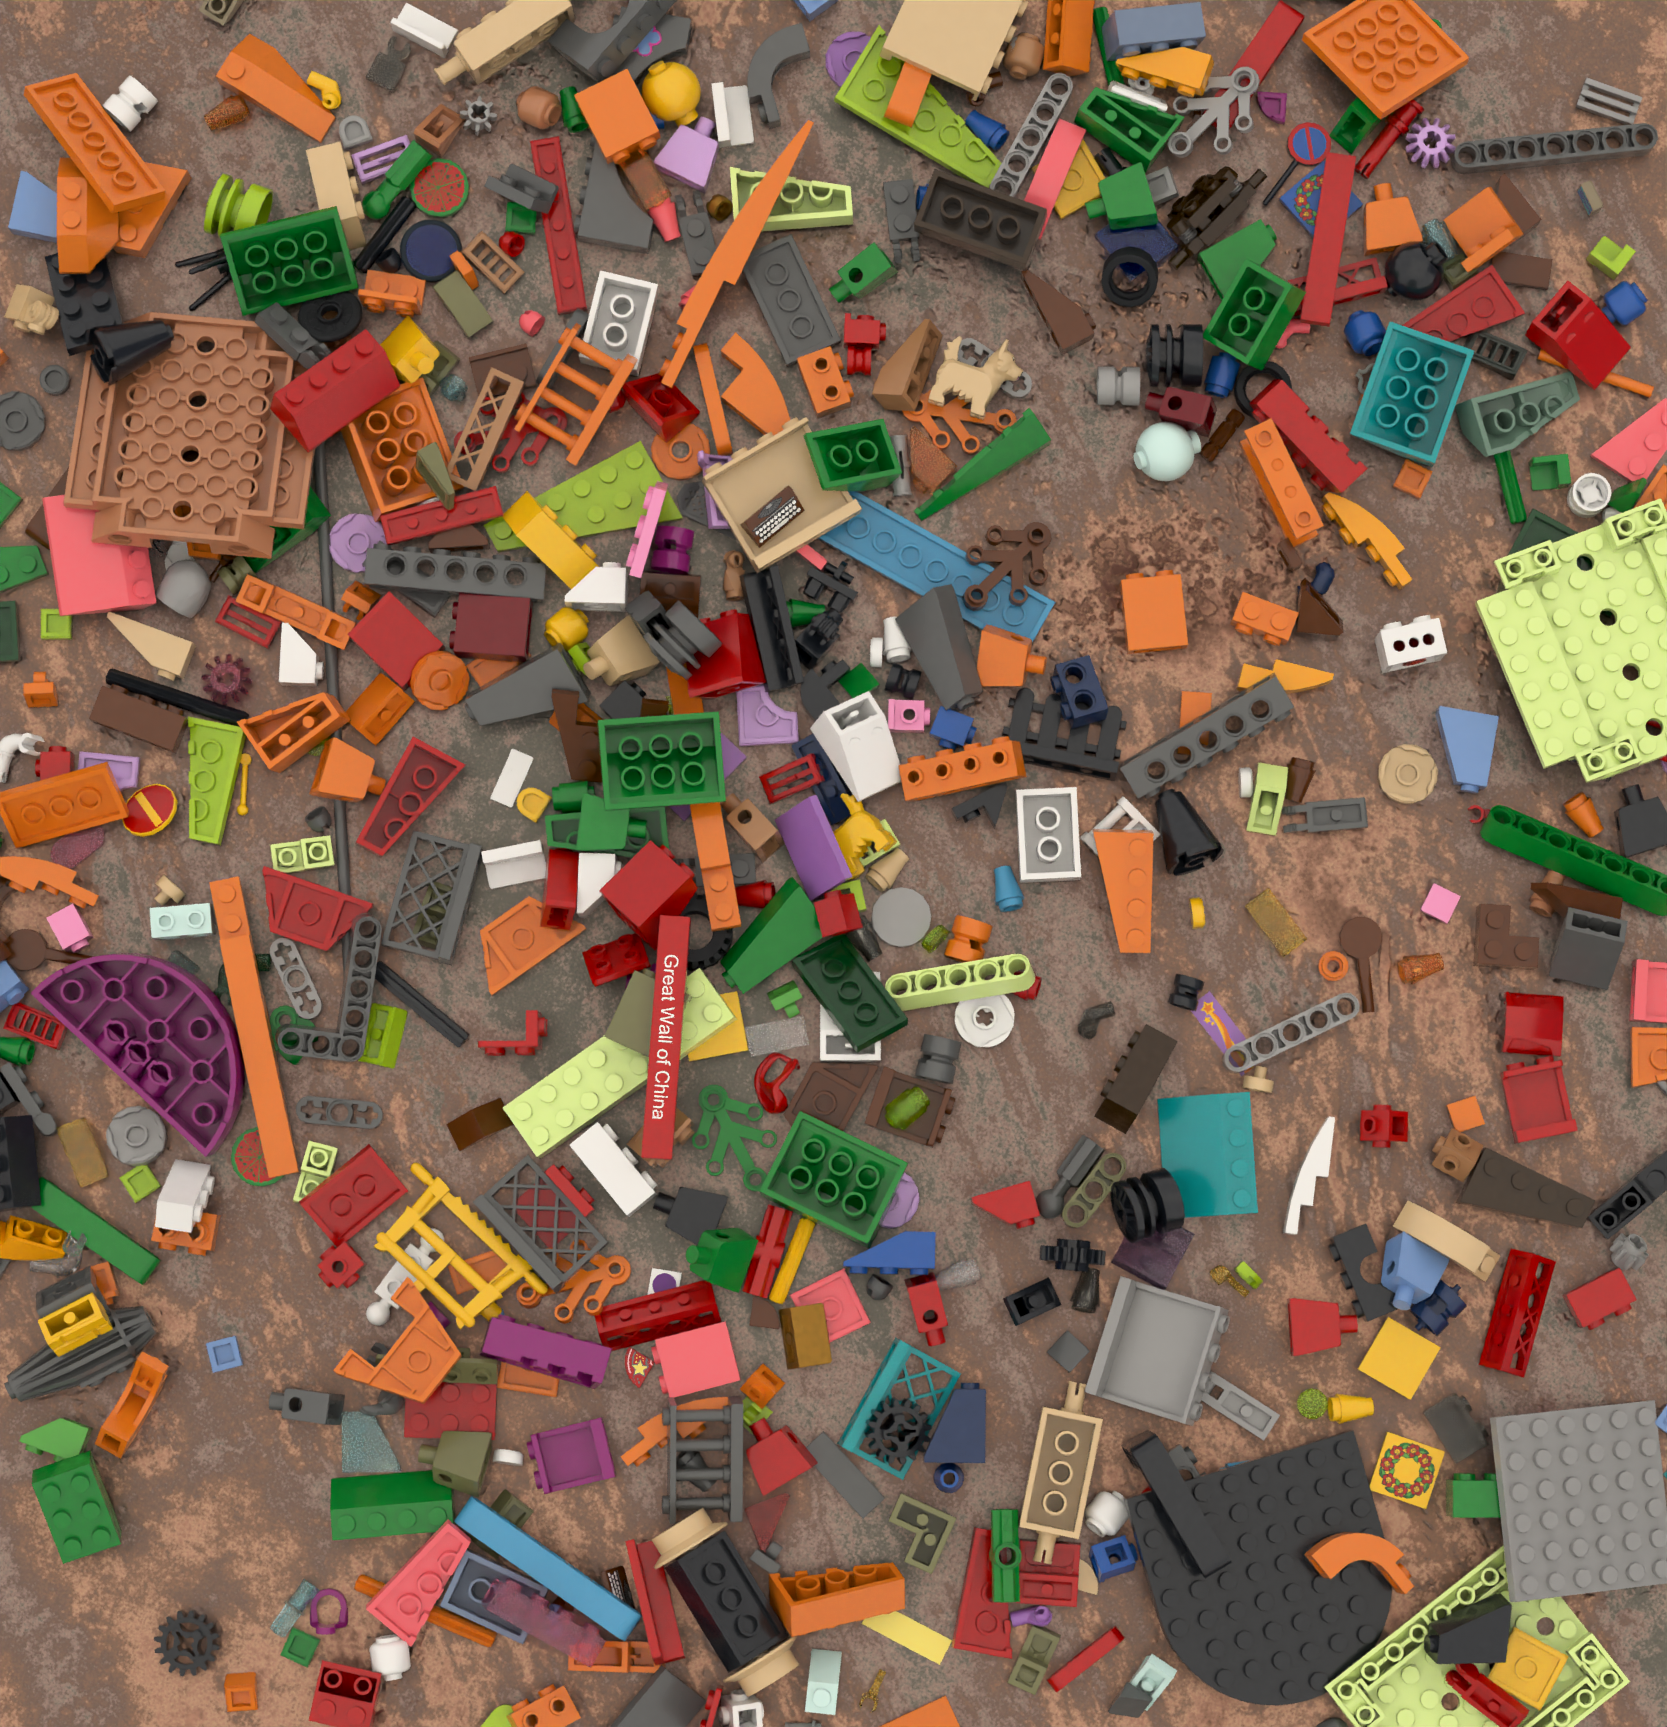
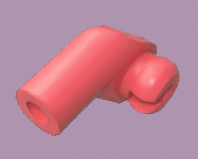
(1293, 327)

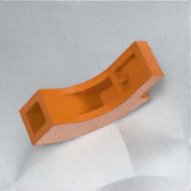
(133, 1406)
(1341, 1549)

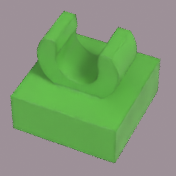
(785, 997)

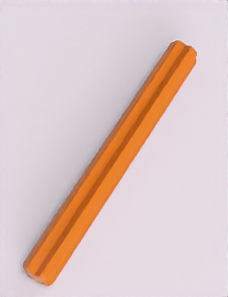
(437, 1615)

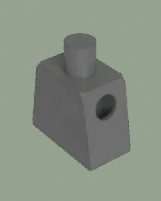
(316, 1405)

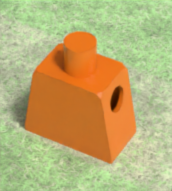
(1388, 222)
(1006, 658)
(345, 773)

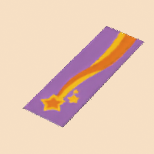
(1220, 1028)

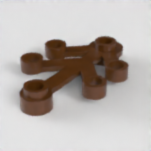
(1010, 561)

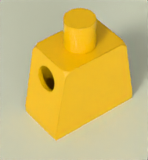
(410, 351)

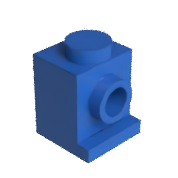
(1118, 1548)

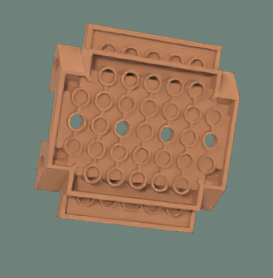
(138, 429)

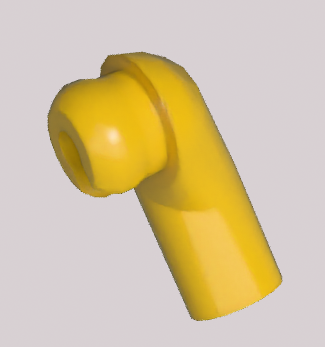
(328, 87)

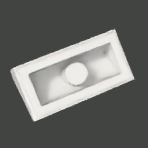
(1137, 96)

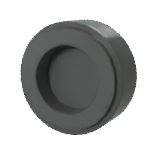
(54, 380)

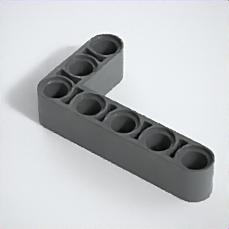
(348, 1002)

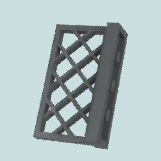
(458, 902)
(522, 1242)

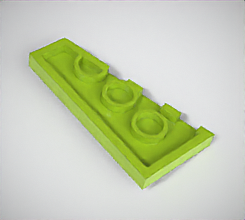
(214, 765)

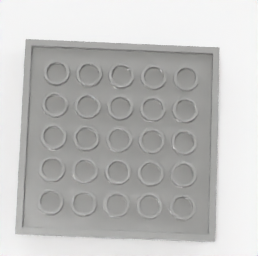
(1581, 1500)

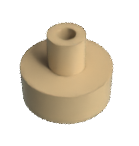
(168, 891)
(1258, 1081)

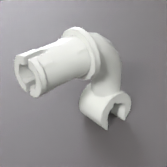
(10, 744)

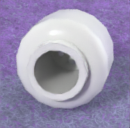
(1106, 1513)
(390, 1656)

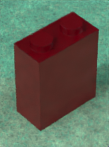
(492, 627)

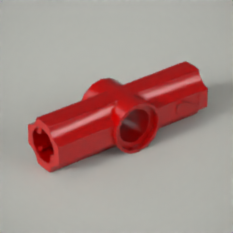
(767, 1251)

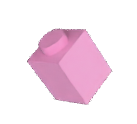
(70, 928)

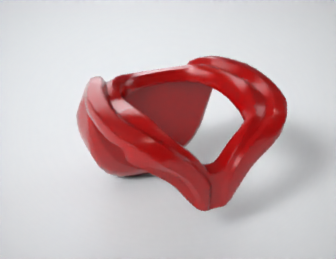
(769, 1094)

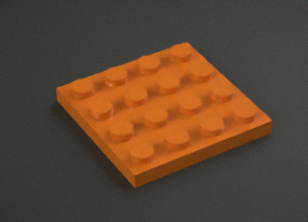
(1385, 51)

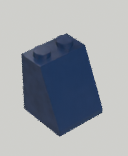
(961, 1429)

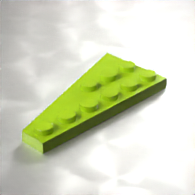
(936, 128)

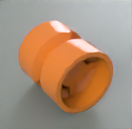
(968, 939)

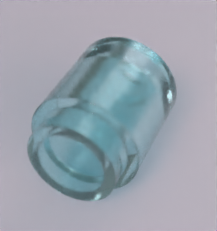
(1440, 233)

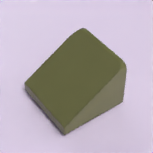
(1455, 272)

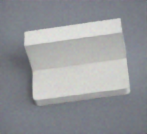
(424, 30)
(732, 115)
(514, 864)

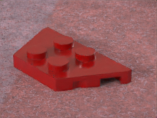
(309, 910)

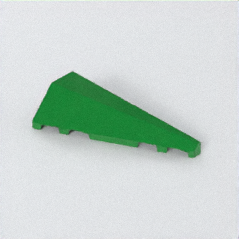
(1006, 451)

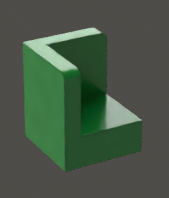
(1549, 472)

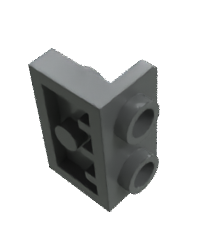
(524, 188)

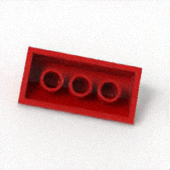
(335, 391)

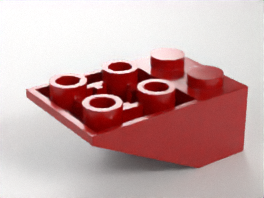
(1578, 335)

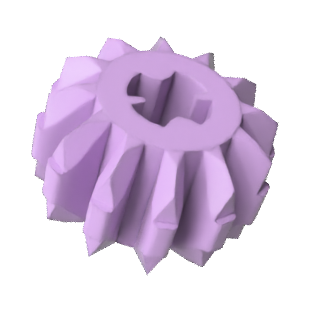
(1436, 133)

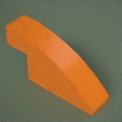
(754, 391)

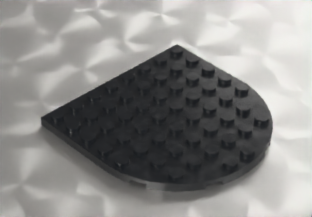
(1268, 1619)

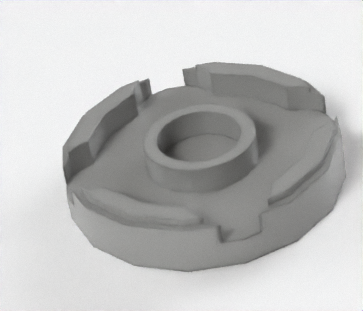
(901, 917)
(136, 1136)

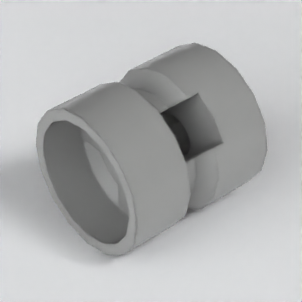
(1118, 385)

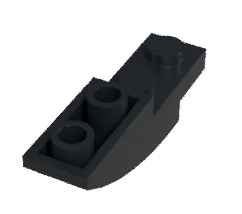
(1632, 1197)

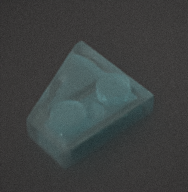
(365, 1445)

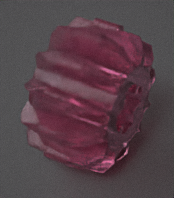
(232, 669)

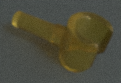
(1221, 1274)
(872, 1694)

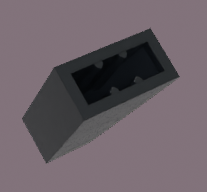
(1471, 1634)

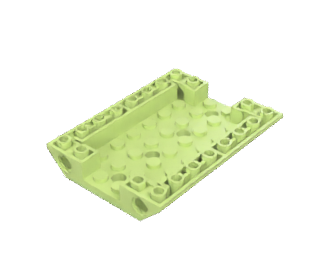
(1404, 1687)

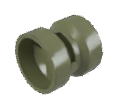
(235, 574)

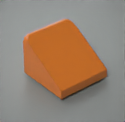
(241, 1691)

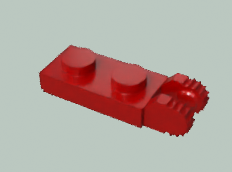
(1486, 1696)

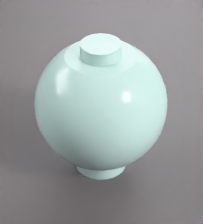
(1166, 451)

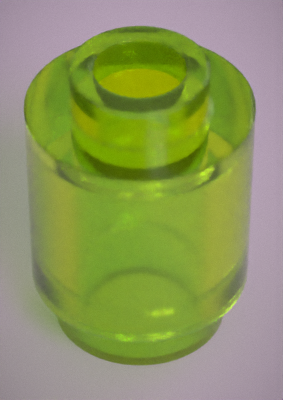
(906, 1108)

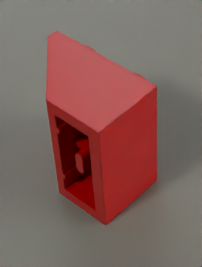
(345, 1696)

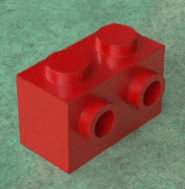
(1600, 1298)

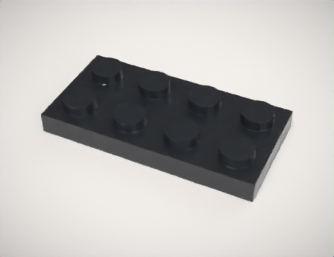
(83, 302)

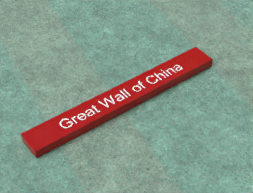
(666, 1037)

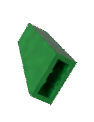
(773, 939)

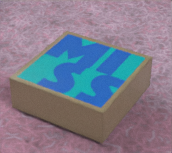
(1589, 198)

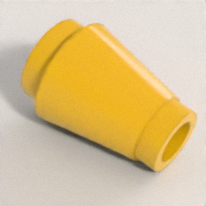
(1348, 1408)

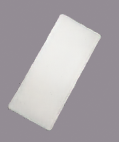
(511, 778)

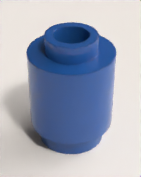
(1221, 375)

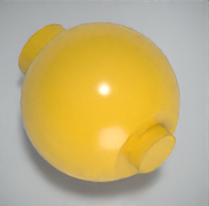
(671, 92)

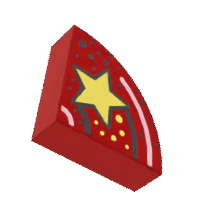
(637, 1366)

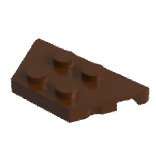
(831, 1092)

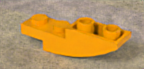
(1361, 527)
(30, 1240)

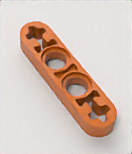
(712, 399)

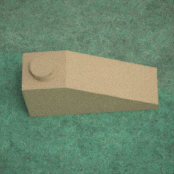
(162, 650)

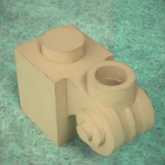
(31, 310)

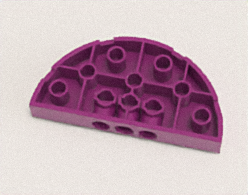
(158, 1035)

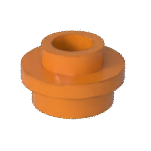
(1342, 966)

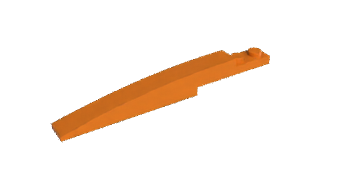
(732, 254)
(709, 833)
(253, 1027)

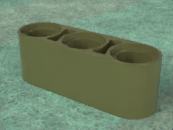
(1099, 1176)

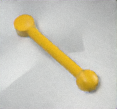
(245, 760)

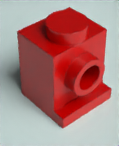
(863, 331)

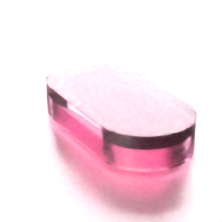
(77, 846)

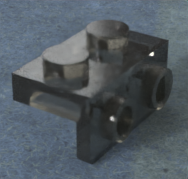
(1456, 1427)

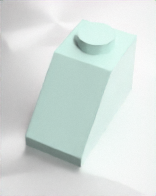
(823, 1681)

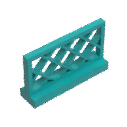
(881, 1387)

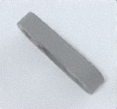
(978, 351)
(280, 961)

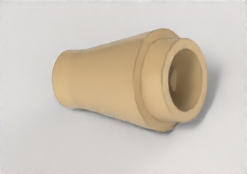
(886, 870)

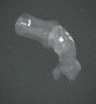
(65, 1265)

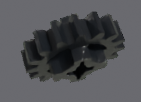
(1072, 1255)
(896, 1417)
(178, 1631)

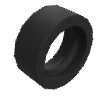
(1126, 298)
(1248, 372)

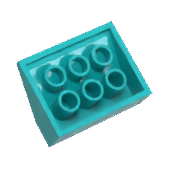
(1411, 393)
(1210, 1152)

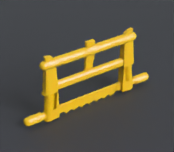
(488, 1292)

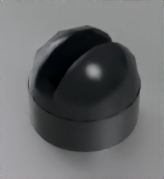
(389, 261)

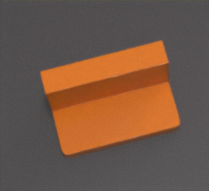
(378, 708)

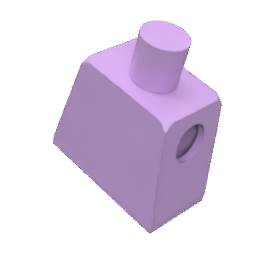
(690, 155)

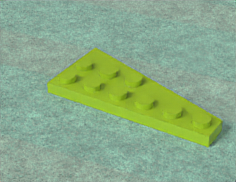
(598, 499)

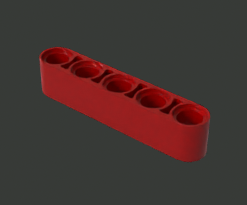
(1265, 48)

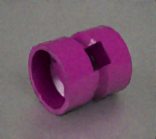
(668, 559)

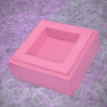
(1440, 903)

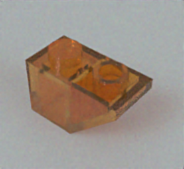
(644, 179)

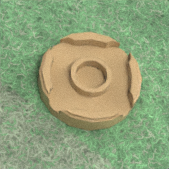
(1407, 774)

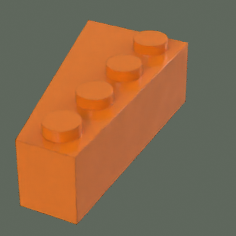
(1127, 877)
(837, 1597)

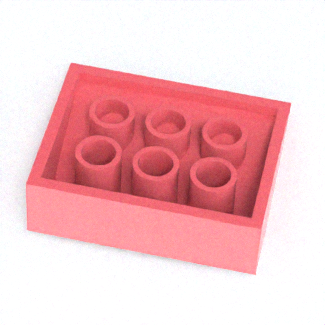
(91, 574)

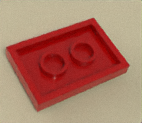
(353, 1196)
(453, 1408)

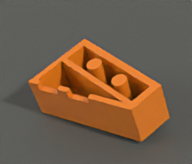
(143, 224)

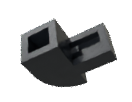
(815, 689)

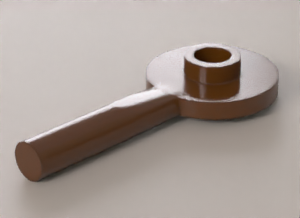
(1361, 939)
(30, 950)

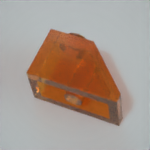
(928, 463)

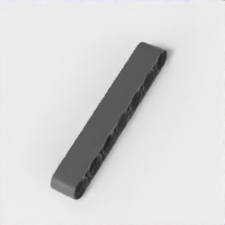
(1566, 140)

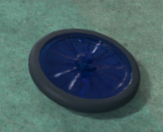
(427, 250)

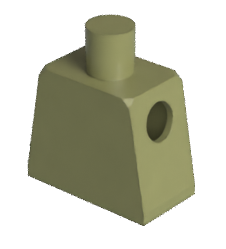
(459, 1460)

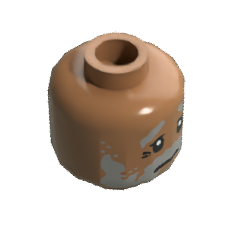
(1023, 56)

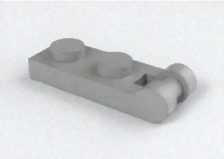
(1241, 1407)

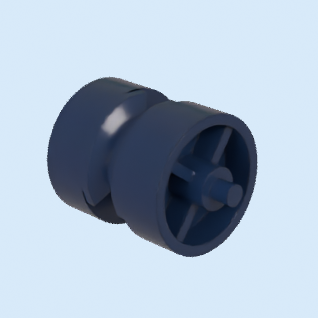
(1436, 1309)

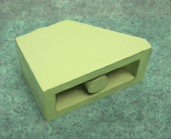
(1267, 798)

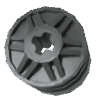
(682, 640)

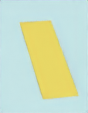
(910, 1634)

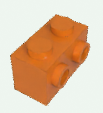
(824, 381)
(1263, 619)
(550, 1710)

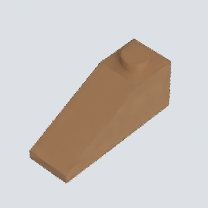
(907, 370)

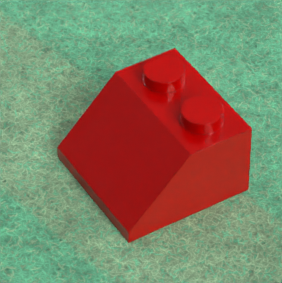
(1010, 1204)

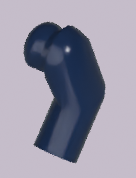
(1323, 578)

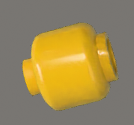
(567, 627)

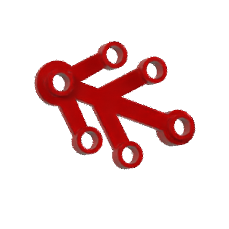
(516, 437)

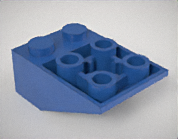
(904, 1251)

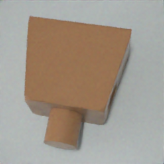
(758, 832)

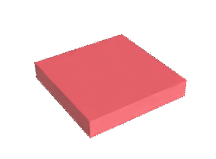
(840, 1301)

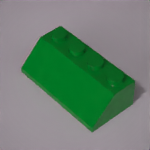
(389, 1505)

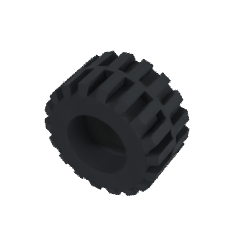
(716, 947)

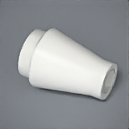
(895, 644)

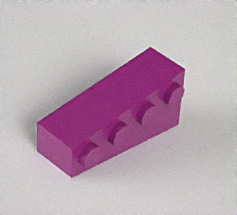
(545, 1352)

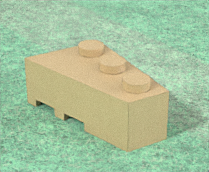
(335, 187)

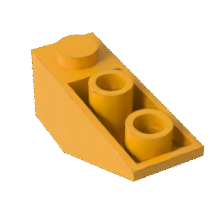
(1176, 67)

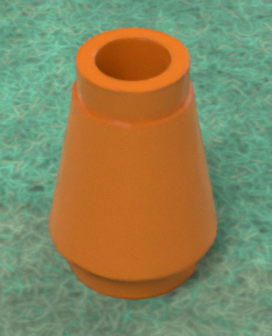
(1583, 814)

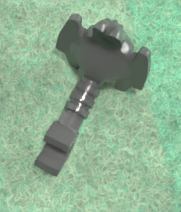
(387, 1402)

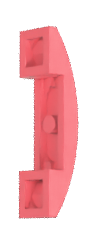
(1054, 167)

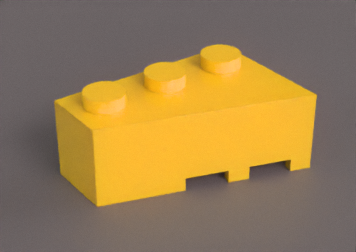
(549, 540)

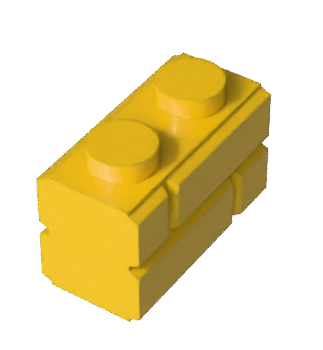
(75, 1324)

